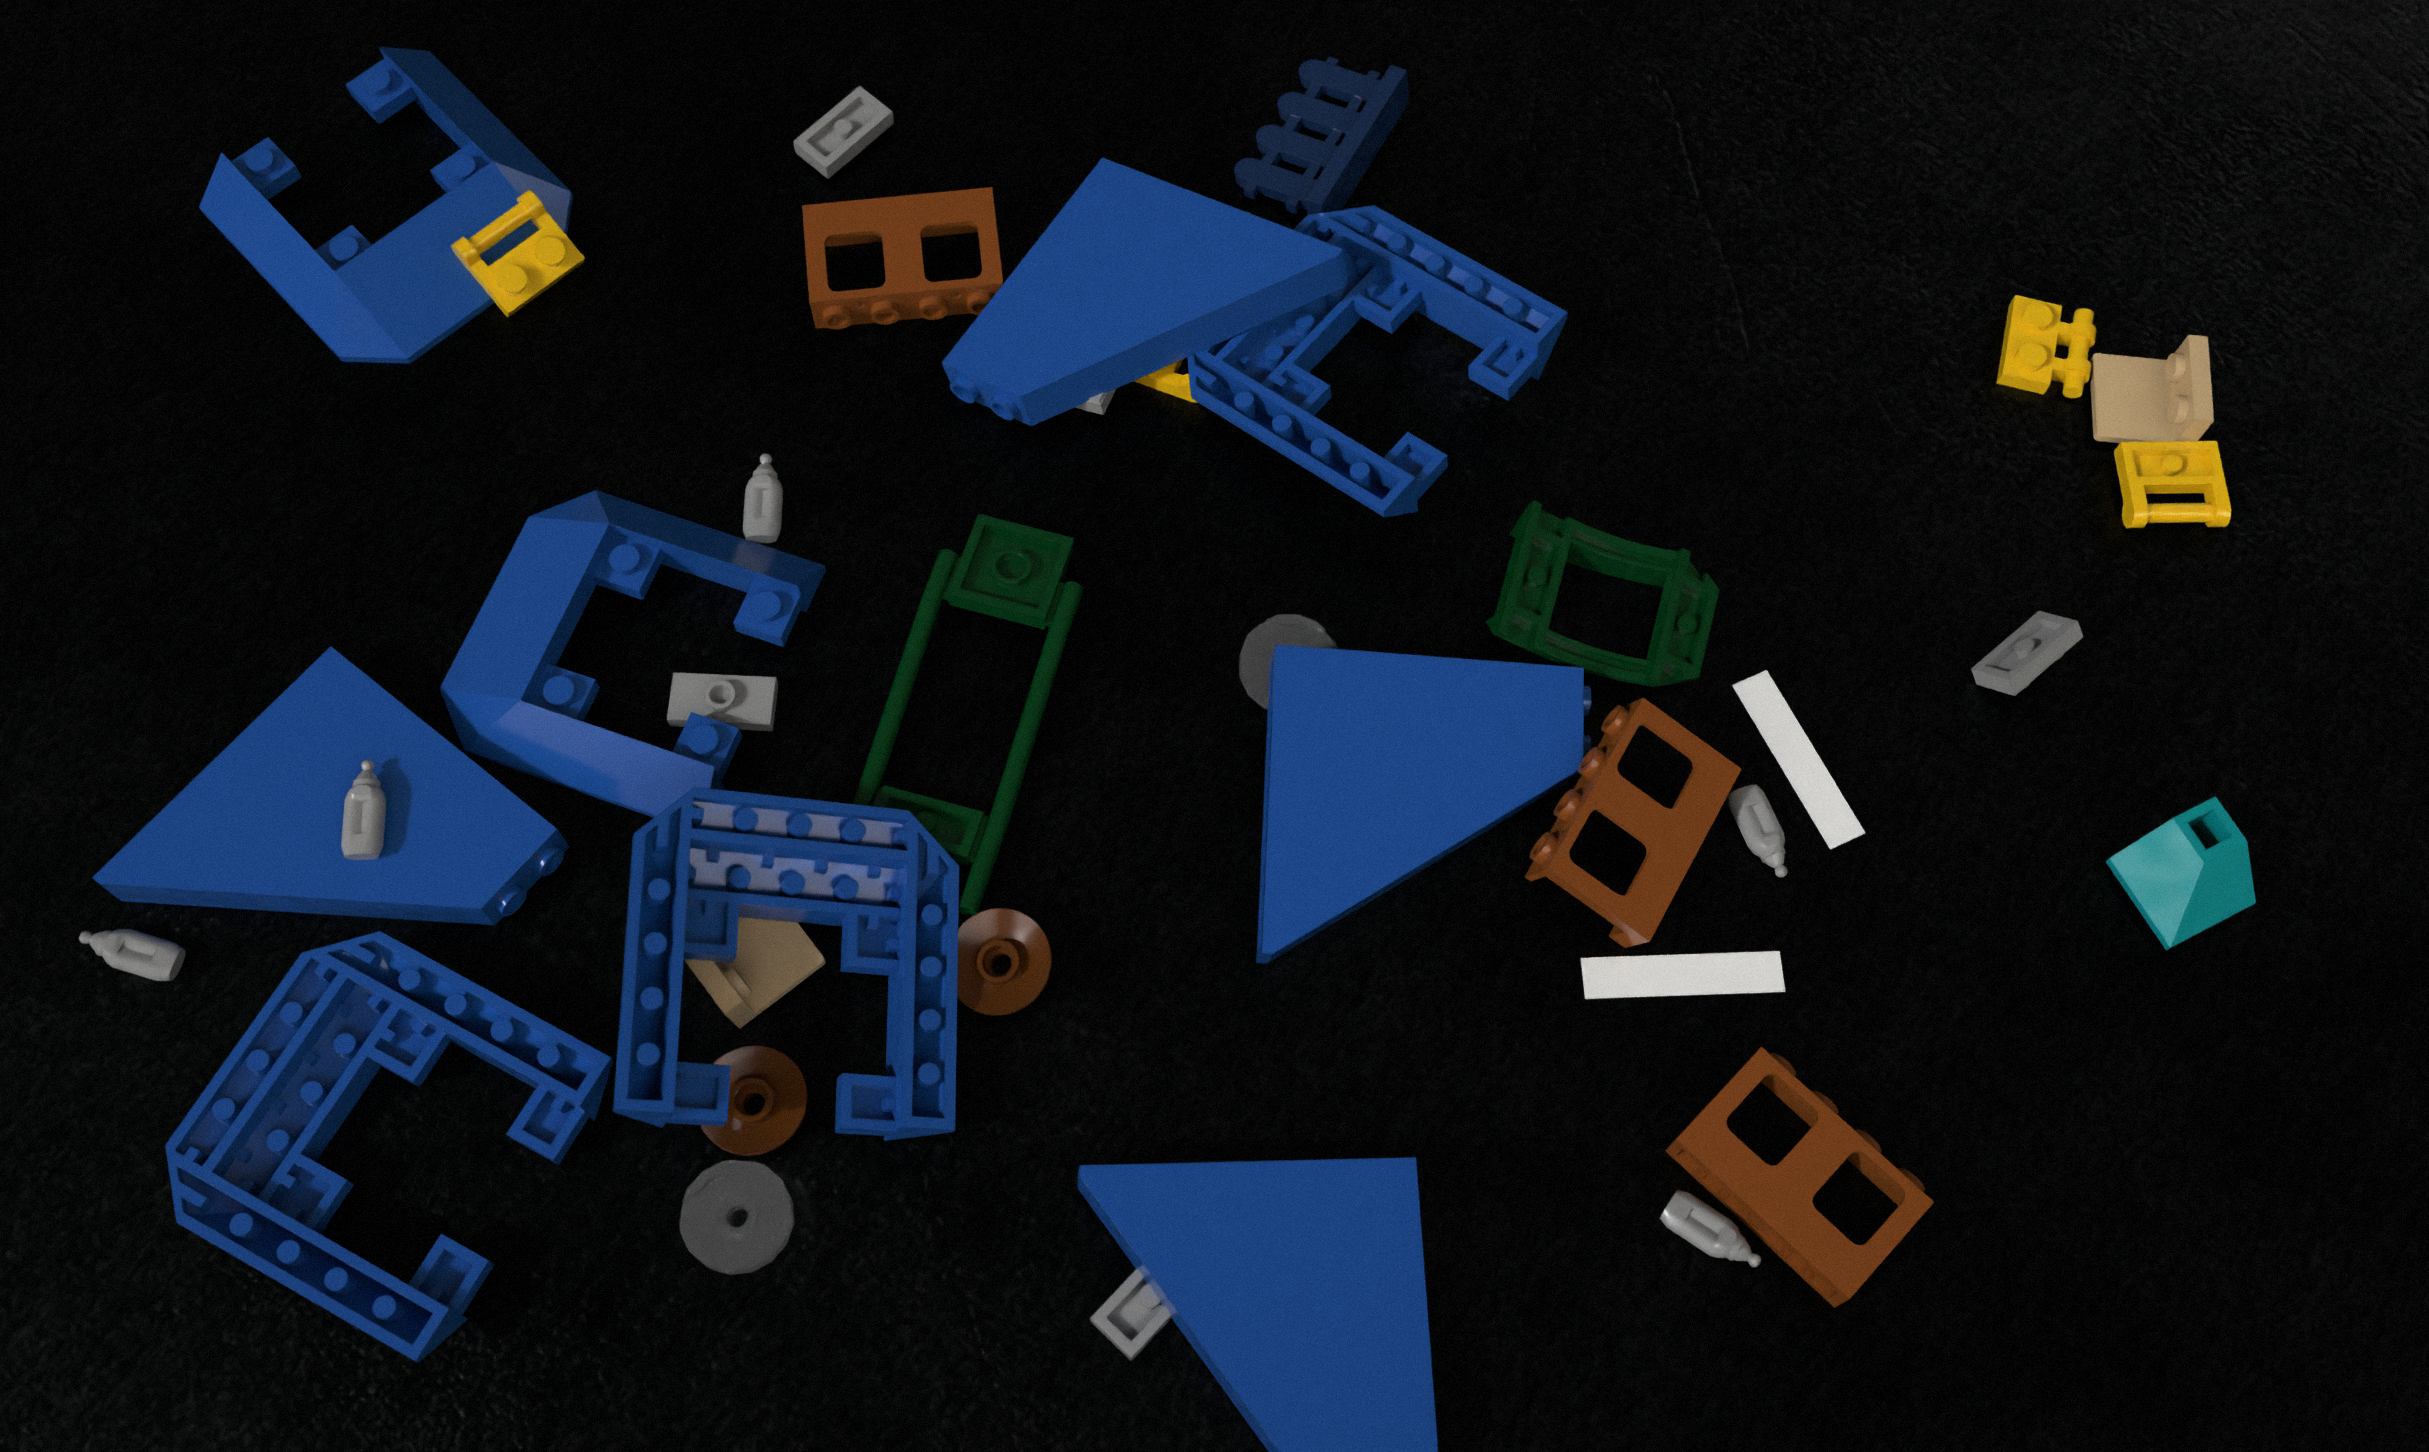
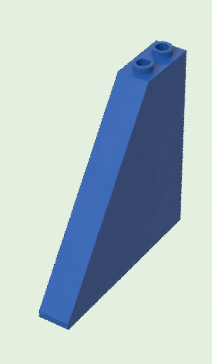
(1127, 287)
(1394, 767)
(270, 814)
(1290, 1289)

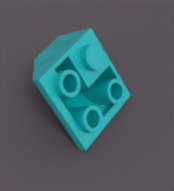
(2188, 873)

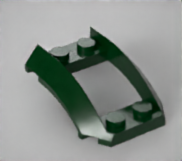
(1533, 583)

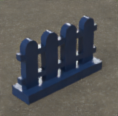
(1352, 140)

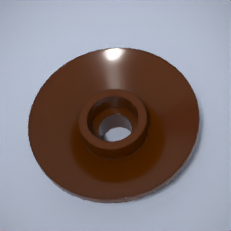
(993, 936)
(764, 1074)

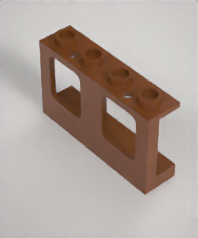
(900, 225)
(1668, 834)
(1779, 1198)

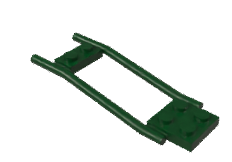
(1006, 575)

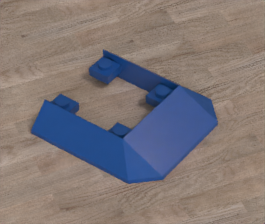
(1392, 269)
(409, 286)
(531, 714)
(797, 862)
(253, 1138)

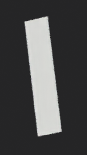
(1798, 759)
(1682, 974)

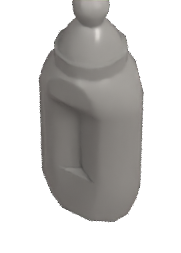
(763, 504)
(364, 816)
(1759, 826)
(137, 953)
(1707, 1229)

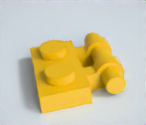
(2031, 342)

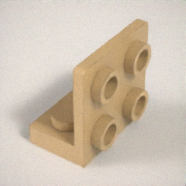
(2153, 397)
(767, 965)

